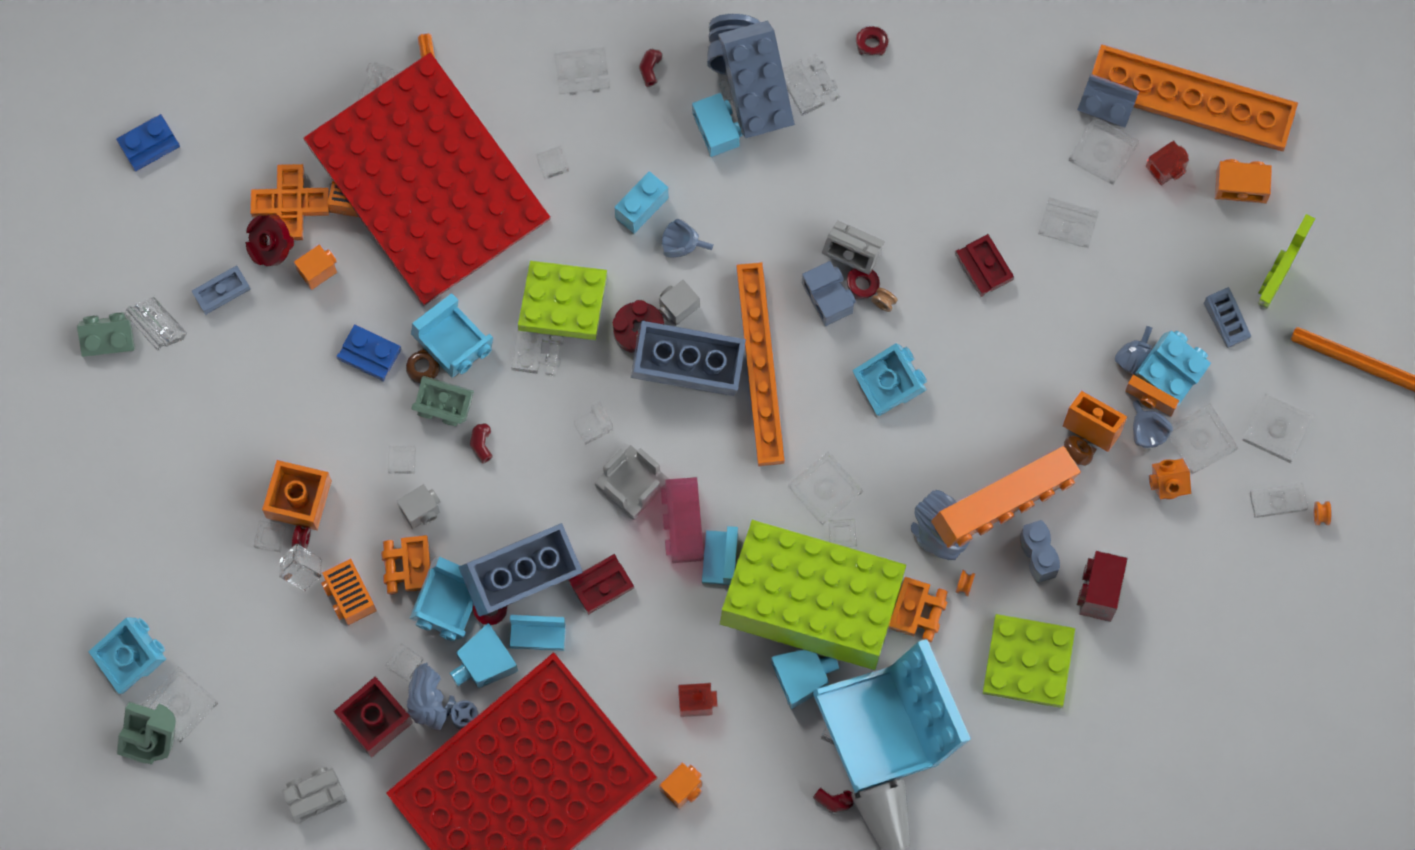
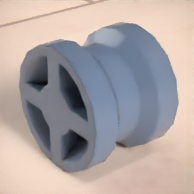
(461, 711)

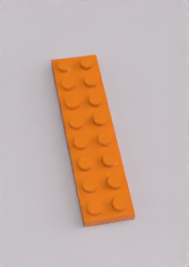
(1199, 98)

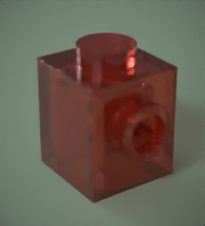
(1168, 163)
(696, 699)

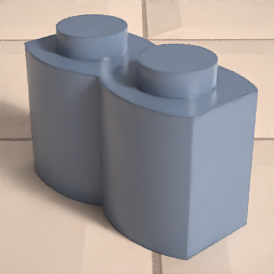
(1043, 558)

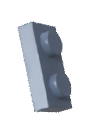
(221, 290)

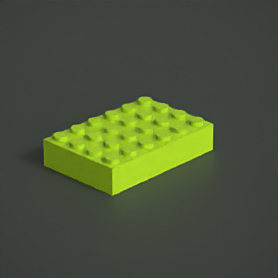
(812, 594)

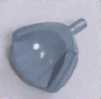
(681, 239)
(1134, 353)
(1150, 427)

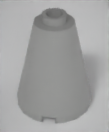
(886, 814)

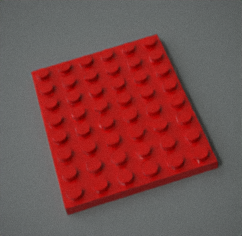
(426, 178)
(525, 771)

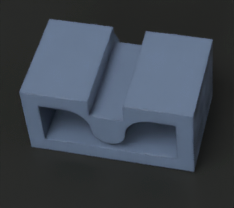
(827, 293)

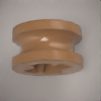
(884, 299)

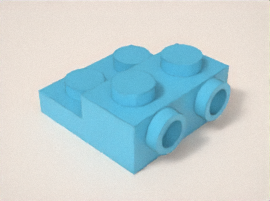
(1174, 365)
(890, 378)
(128, 653)

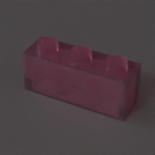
(683, 520)

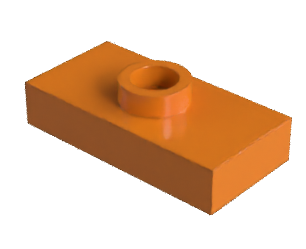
(1151, 396)

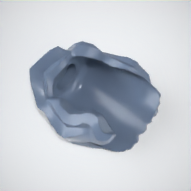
(925, 532)
(425, 700)

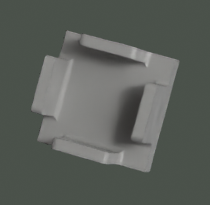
(631, 480)

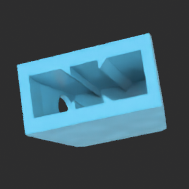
(483, 659)
(802, 674)

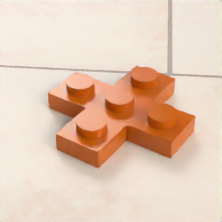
(290, 199)

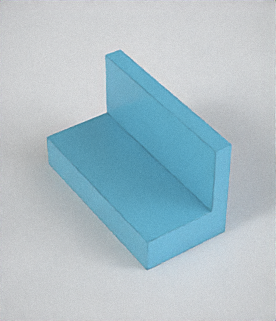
(720, 556)
(537, 632)

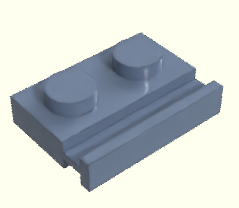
(1108, 100)

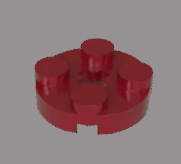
(279, 236)
(627, 316)

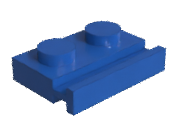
(148, 142)
(369, 352)

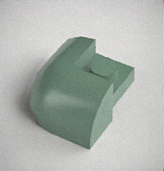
(146, 733)

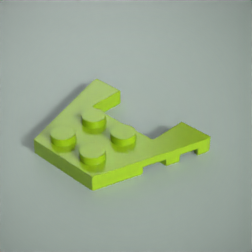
(1283, 263)

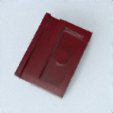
(984, 265)
(601, 584)

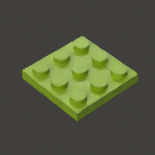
(562, 300)
(1028, 661)

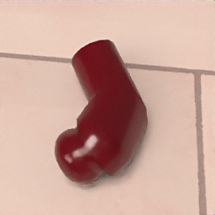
(647, 64)
(478, 440)
(834, 803)

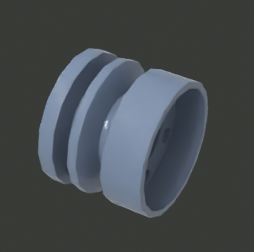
(719, 25)

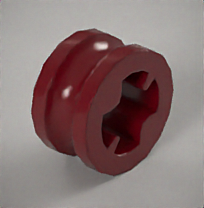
(301, 536)

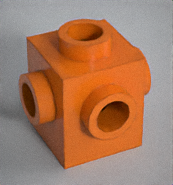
(1170, 479)

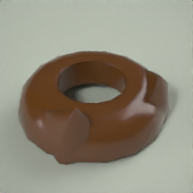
(416, 376)
(1081, 458)

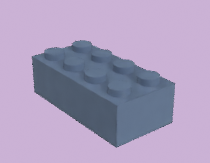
(756, 79)
(688, 358)
(520, 569)

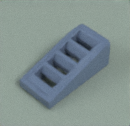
(1231, 304)

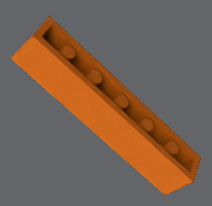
(1005, 497)

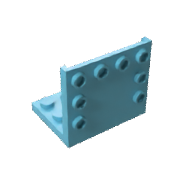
(893, 719)

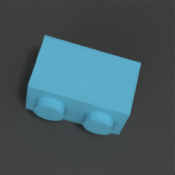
(716, 124)
(641, 202)

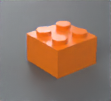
(297, 495)

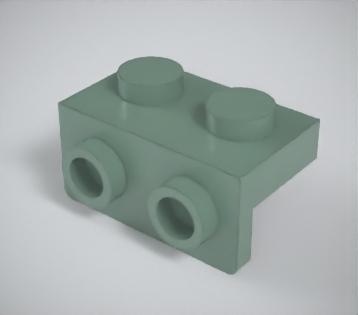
(105, 335)
(443, 401)

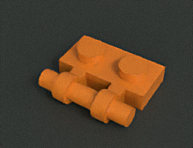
(415, 563)
(910, 606)

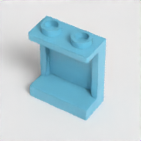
(451, 337)
(443, 601)

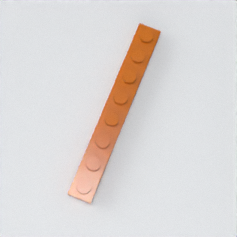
(760, 364)

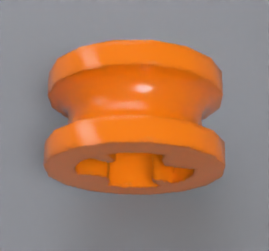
(1322, 513)
(965, 583)

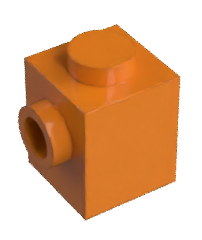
(316, 266)
(682, 785)

